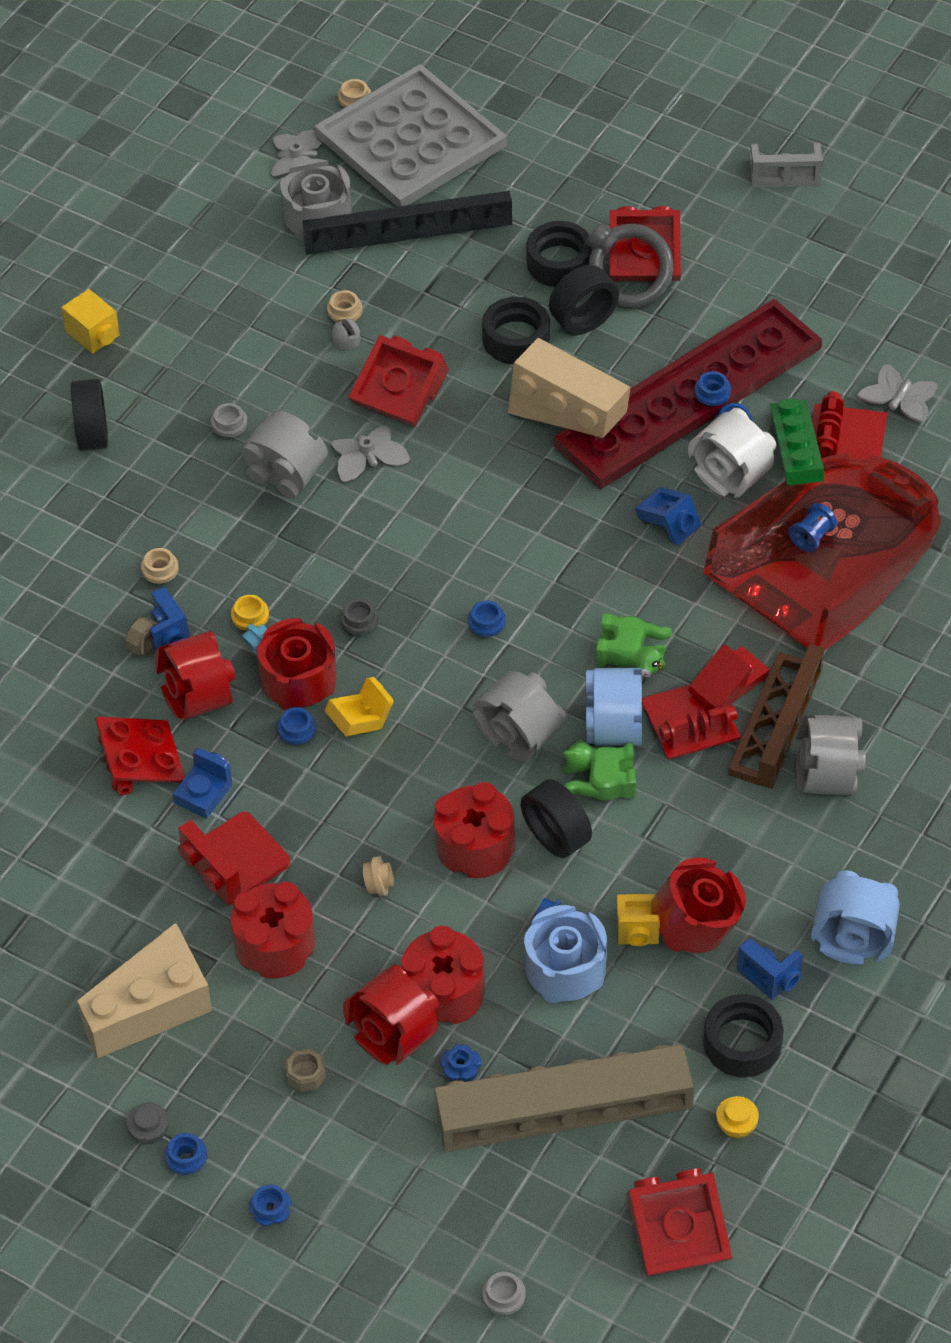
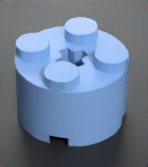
(614, 706)
(856, 918)
(565, 954)

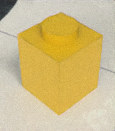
(90, 321)

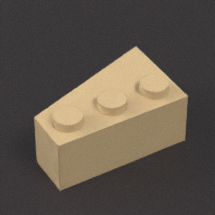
(565, 391)
(145, 995)

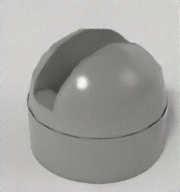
(340, 336)

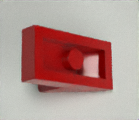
(728, 677)

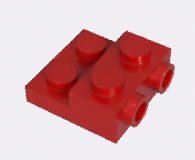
(636, 259)
(399, 379)
(678, 1222)

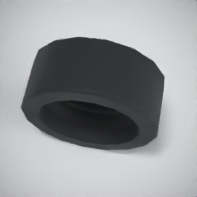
(556, 234)
(576, 286)
(513, 310)
(89, 414)
(556, 818)
(751, 1009)

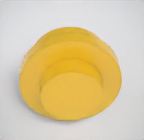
(249, 610)
(737, 1116)

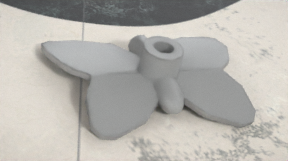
(294, 150)
(902, 394)
(376, 444)

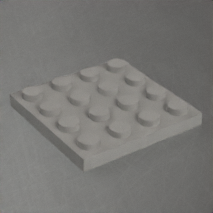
(410, 136)

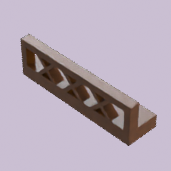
(785, 721)

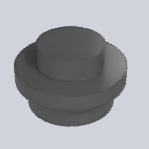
(359, 617)
(147, 1123)

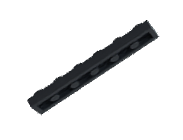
(407, 222)

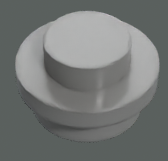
(229, 420)
(503, 1293)

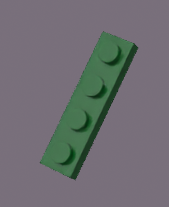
(796, 442)

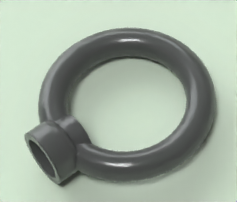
(605, 238)

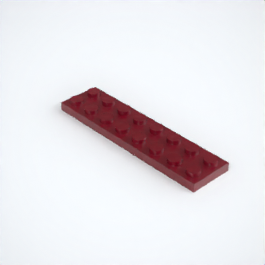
(665, 403)

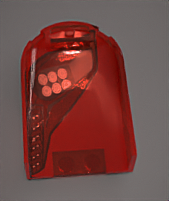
(820, 596)

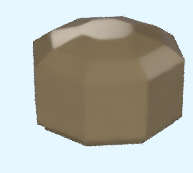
(138, 636)
(305, 1070)

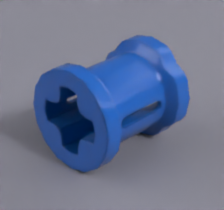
(813, 527)

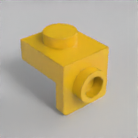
(361, 711)
(636, 921)

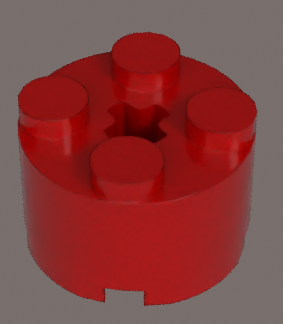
(297, 663)
(194, 675)
(474, 830)
(698, 906)
(273, 929)
(449, 968)
(392, 1015)

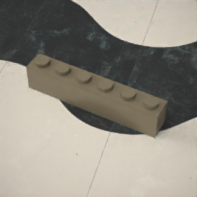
(564, 1097)

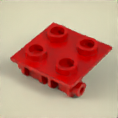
(847, 429)
(687, 724)
(138, 752)

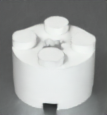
(732, 453)

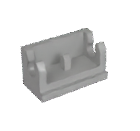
(786, 169)

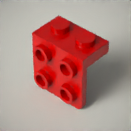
(232, 855)

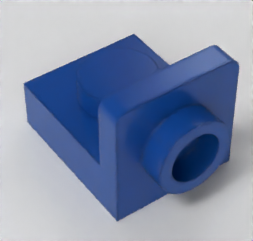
(672, 511)
(171, 620)
(204, 784)
(765, 972)

